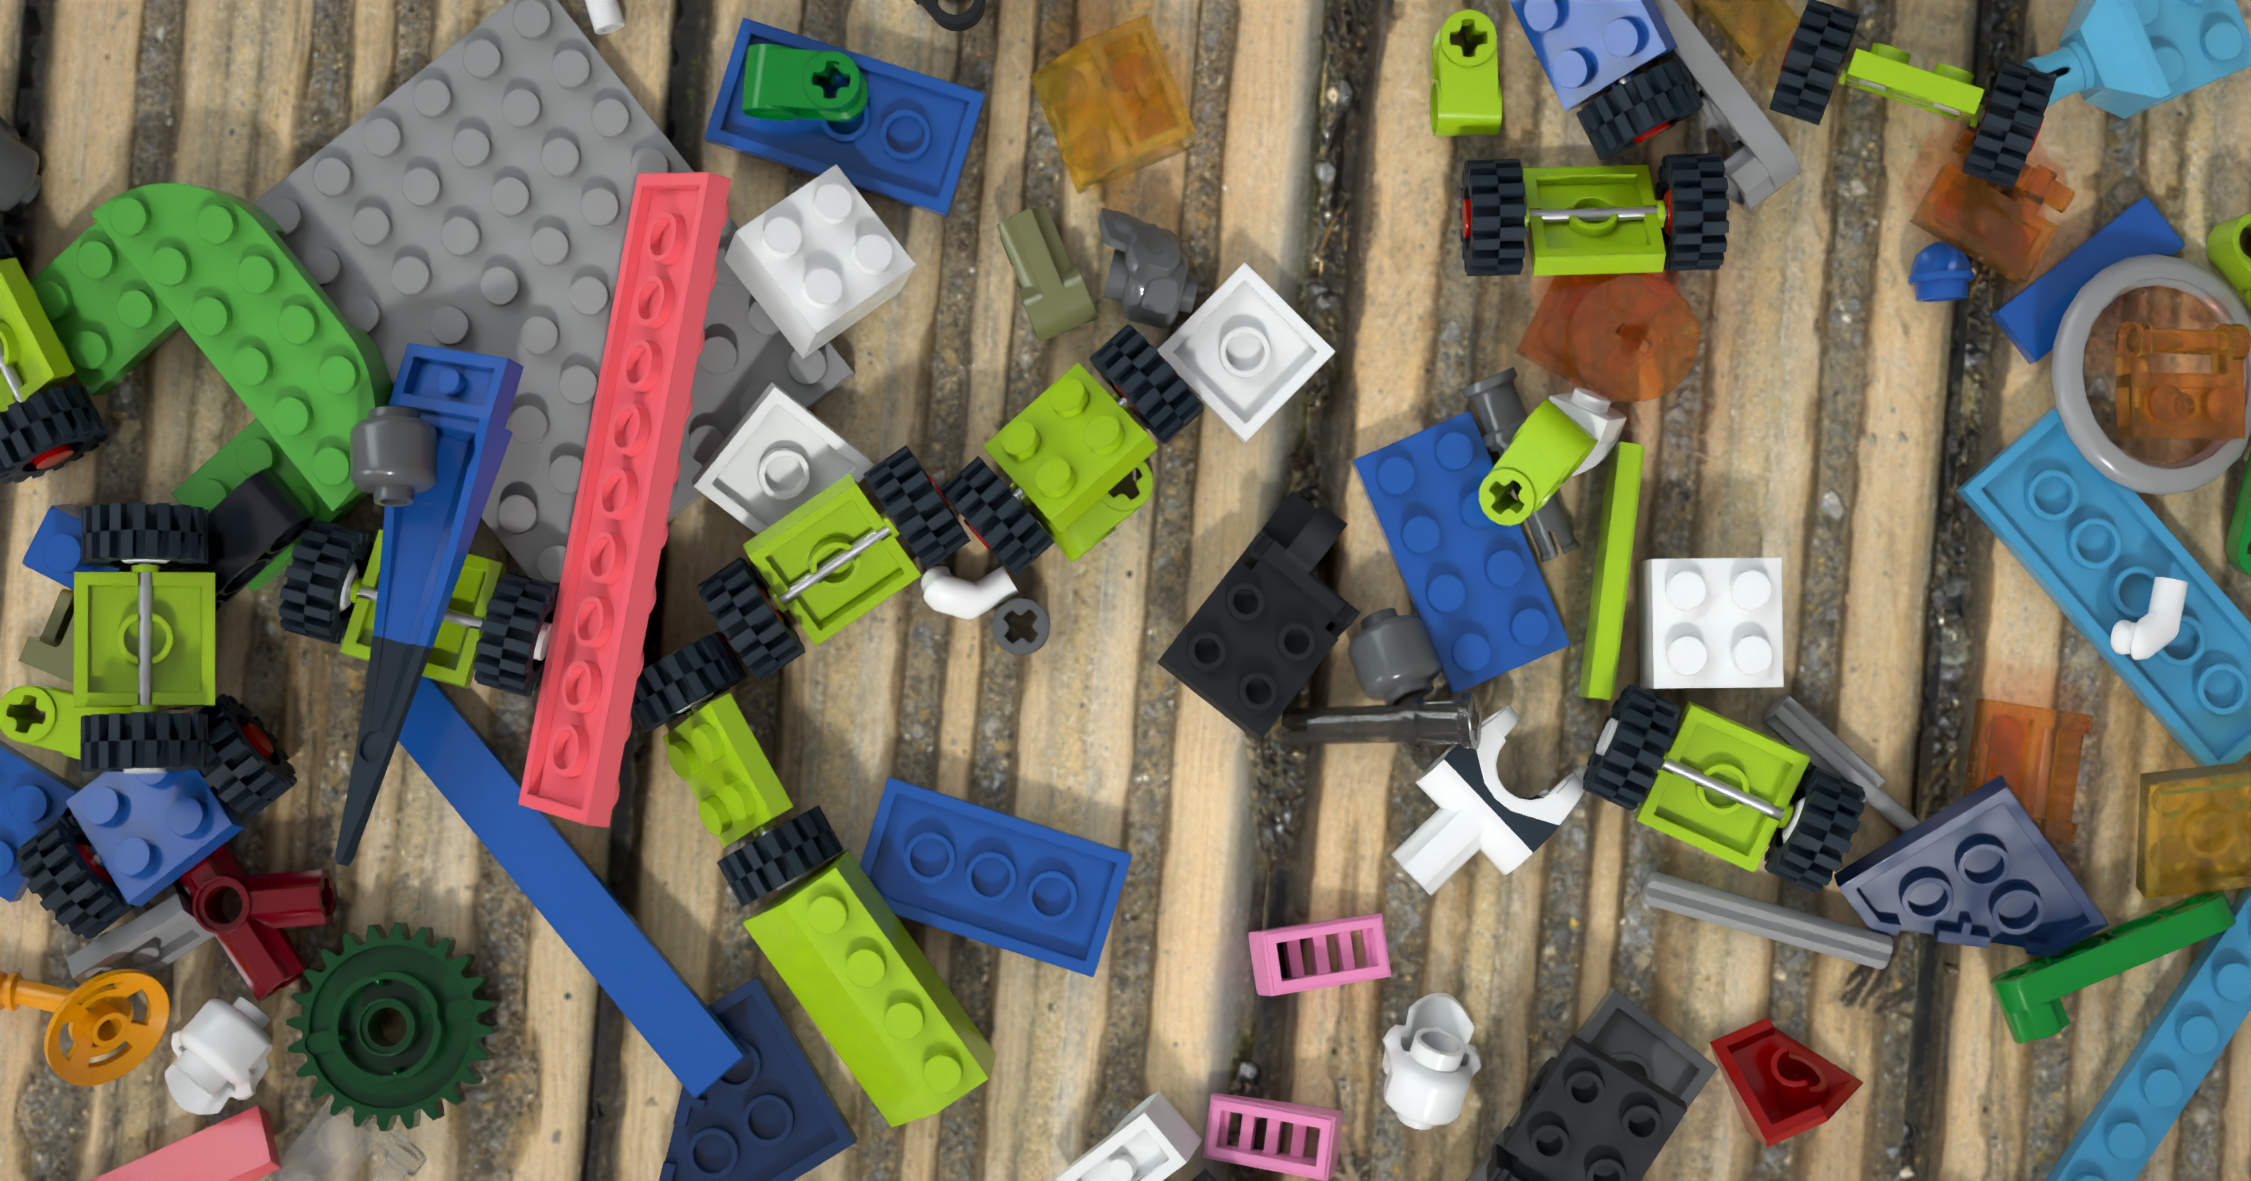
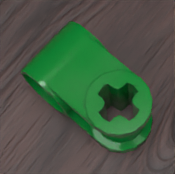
(790, 83)

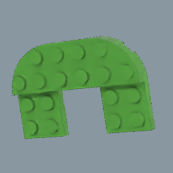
(228, 278)

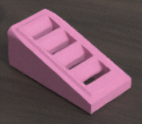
(1267, 966)
(1296, 1162)

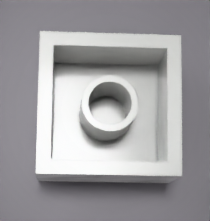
(819, 261)
(1710, 623)

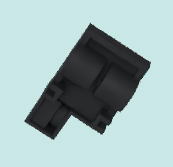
(1265, 621)
(1586, 1122)

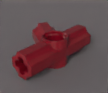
(269, 904)

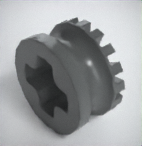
(1020, 607)

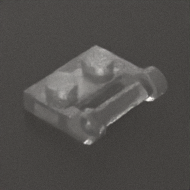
(336, 1149)

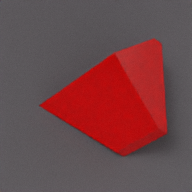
(1779, 1082)

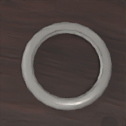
(2069, 382)

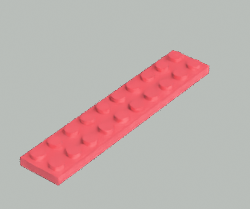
(624, 496)

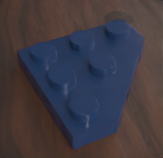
(1974, 880)
(765, 1114)

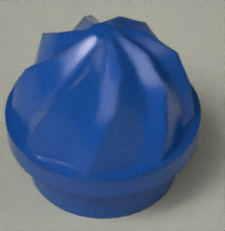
(1940, 273)

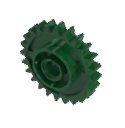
(346, 1036)

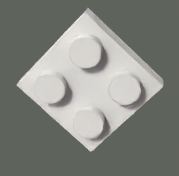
(1245, 352)
(776, 461)

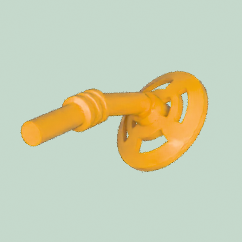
(94, 1016)

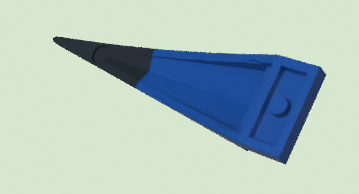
(425, 548)

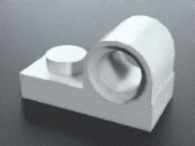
(1142, 1147)

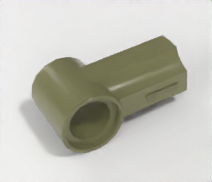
(1050, 286)

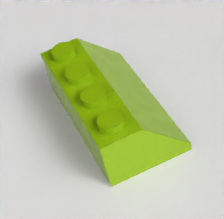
(872, 992)

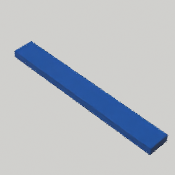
(568, 892)

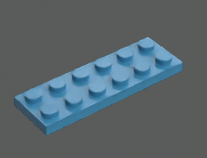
(2097, 560)

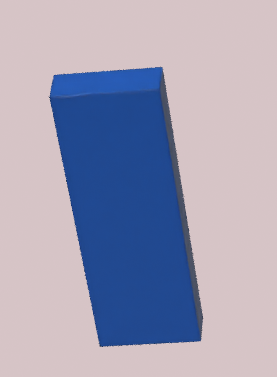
(2036, 311)

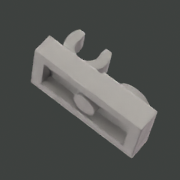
(146, 943)

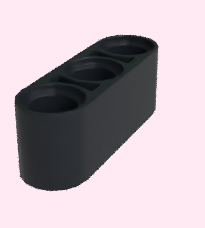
(250, 532)

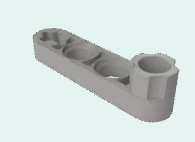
(1760, 155)

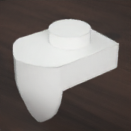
(1596, 417)

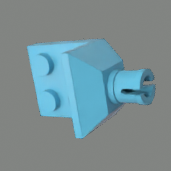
(2145, 51)

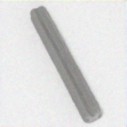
(1767, 920)

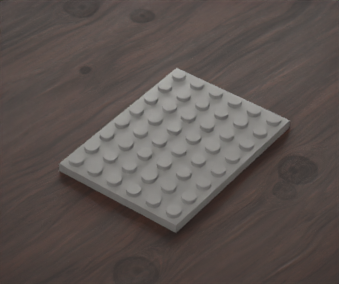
(495, 223)

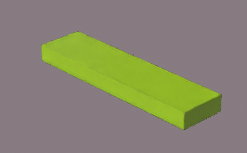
(1611, 571)

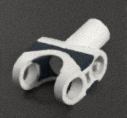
(1480, 812)

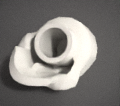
(218, 1056)
(1430, 1062)

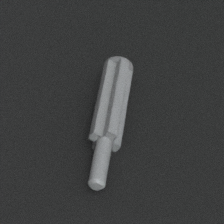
(1830, 753)

